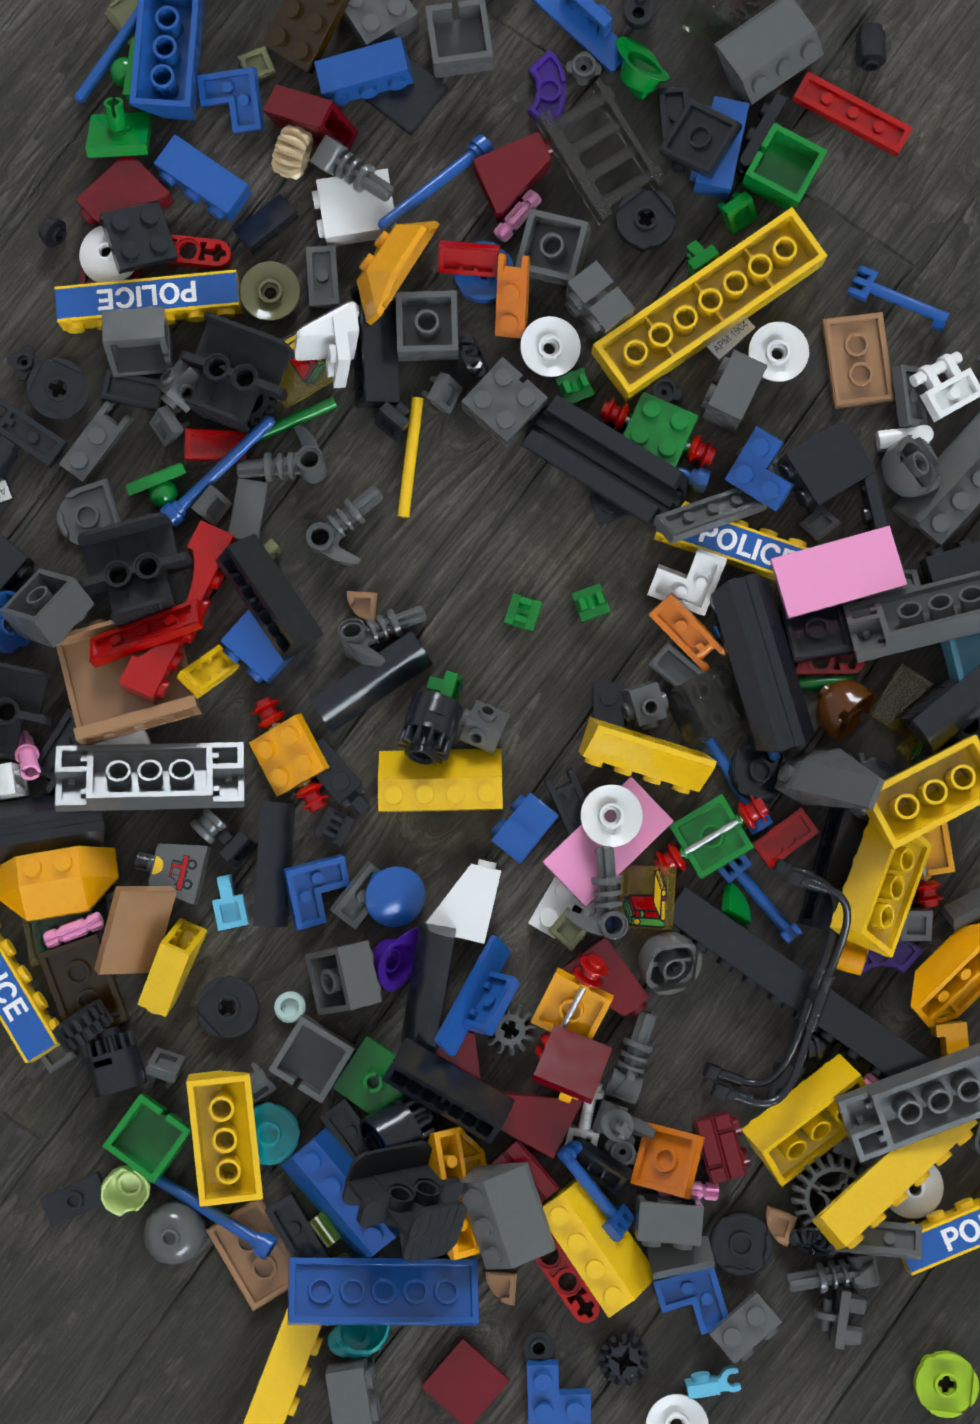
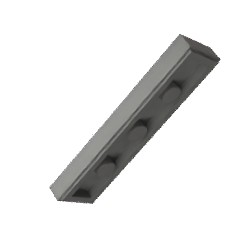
(707, 514)

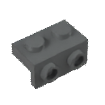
(746, 1327)

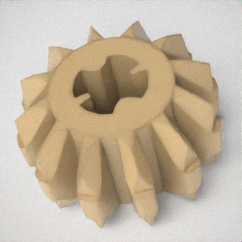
(292, 152)

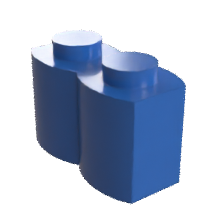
(524, 827)

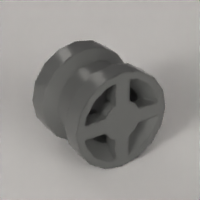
(209, 825)

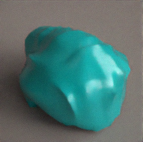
(357, 1340)

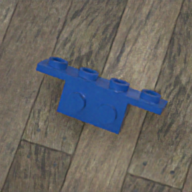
(588, 25)
(480, 999)

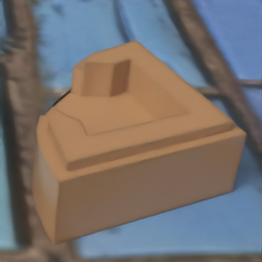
(363, 604)
(779, 1224)
(502, 1285)

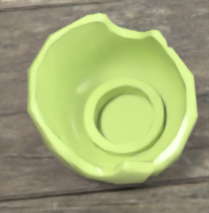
(124, 1190)

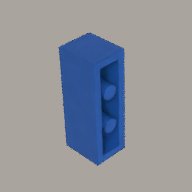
(364, 72)
(202, 179)
(722, 180)

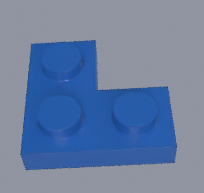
(240, 91)
(752, 470)
(306, 884)
(694, 1288)
(550, 1404)

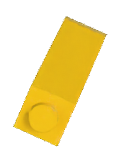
(171, 967)

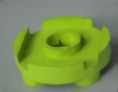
(957, 1398)

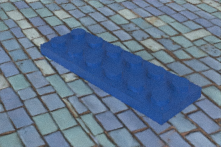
(382, 1291)

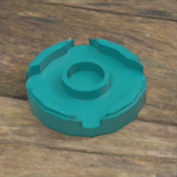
(276, 1132)

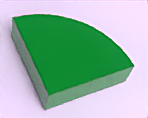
(735, 904)

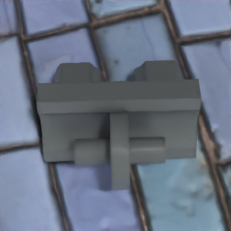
(841, 1330)

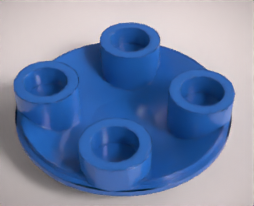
(394, 896)

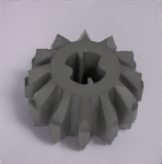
(519, 1025)

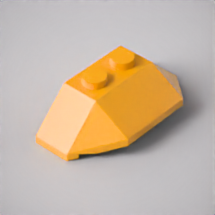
(390, 265)
(57, 881)
(948, 978)
(455, 1156)

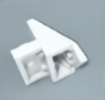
(331, 338)

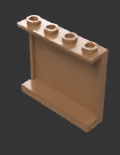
(99, 703)

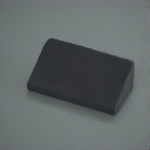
(266, 223)

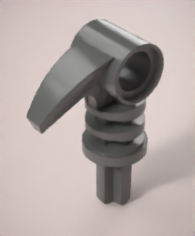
(332, 158)
(291, 465)
(339, 523)
(358, 638)
(608, 900)
(626, 1083)
(619, 1124)
(859, 1270)

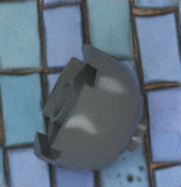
(910, 467)
(669, 962)
(174, 1232)

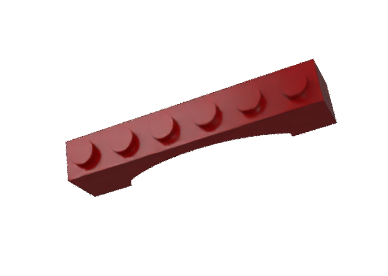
(149, 673)

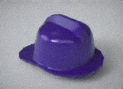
(395, 959)

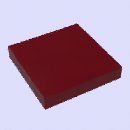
(572, 1064)
(465, 1382)

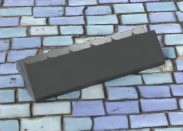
(958, 493)
(914, 617)
(149, 776)
(912, 1104)

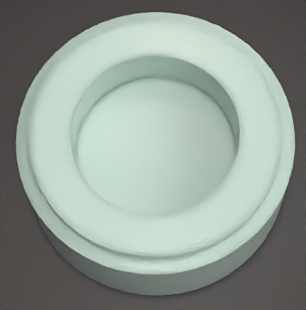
(290, 1006)

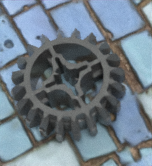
(809, 1182)

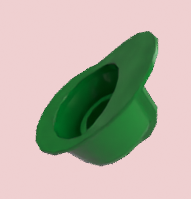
(639, 67)

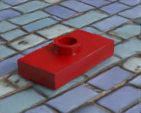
(468, 258)
(210, 444)
(785, 837)

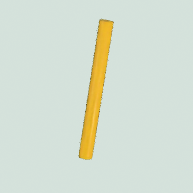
(410, 457)

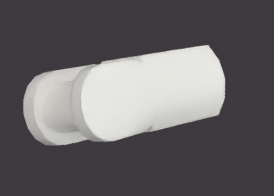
(886, 438)

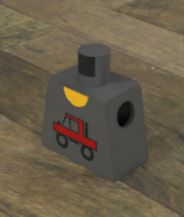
(178, 867)

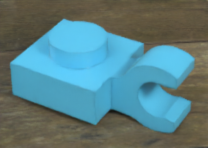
(230, 908)
(705, 1385)

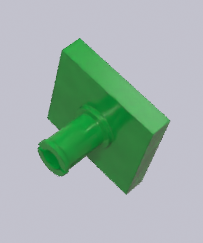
(118, 132)
(363, 1076)

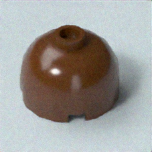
(842, 706)

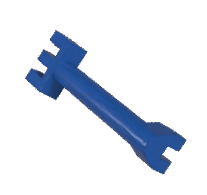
(869, 286)
(737, 871)
(618, 1217)

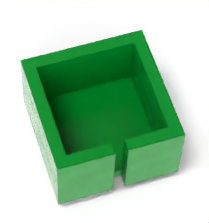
(785, 167)
(148, 1138)

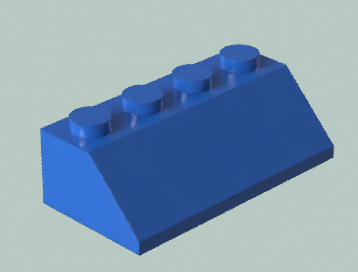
(167, 57)
(321, 1173)

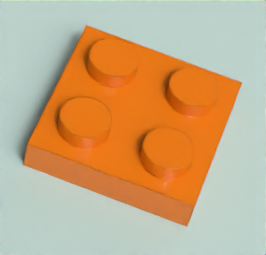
(668, 1161)

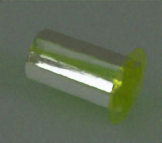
(324, 1229)

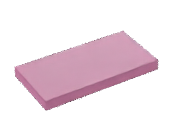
(838, 572)
(575, 857)

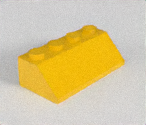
(645, 755)
(462, 783)
(929, 793)
(881, 890)
(804, 1122)
(224, 1137)
(609, 1268)

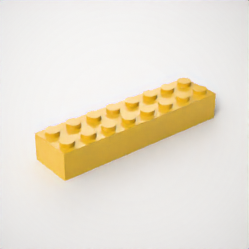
(709, 304)

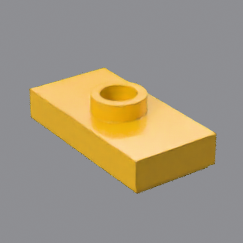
(207, 671)

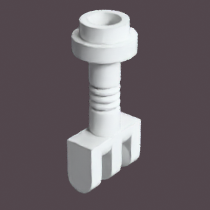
(583, 1129)

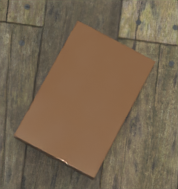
(857, 360)
(134, 929)
(256, 1278)

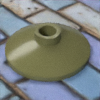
(268, 277)

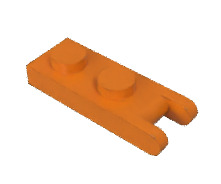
(512, 298)
(686, 630)

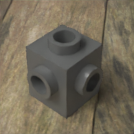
(178, 384)
(644, 705)
(483, 726)

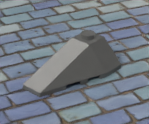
(829, 779)

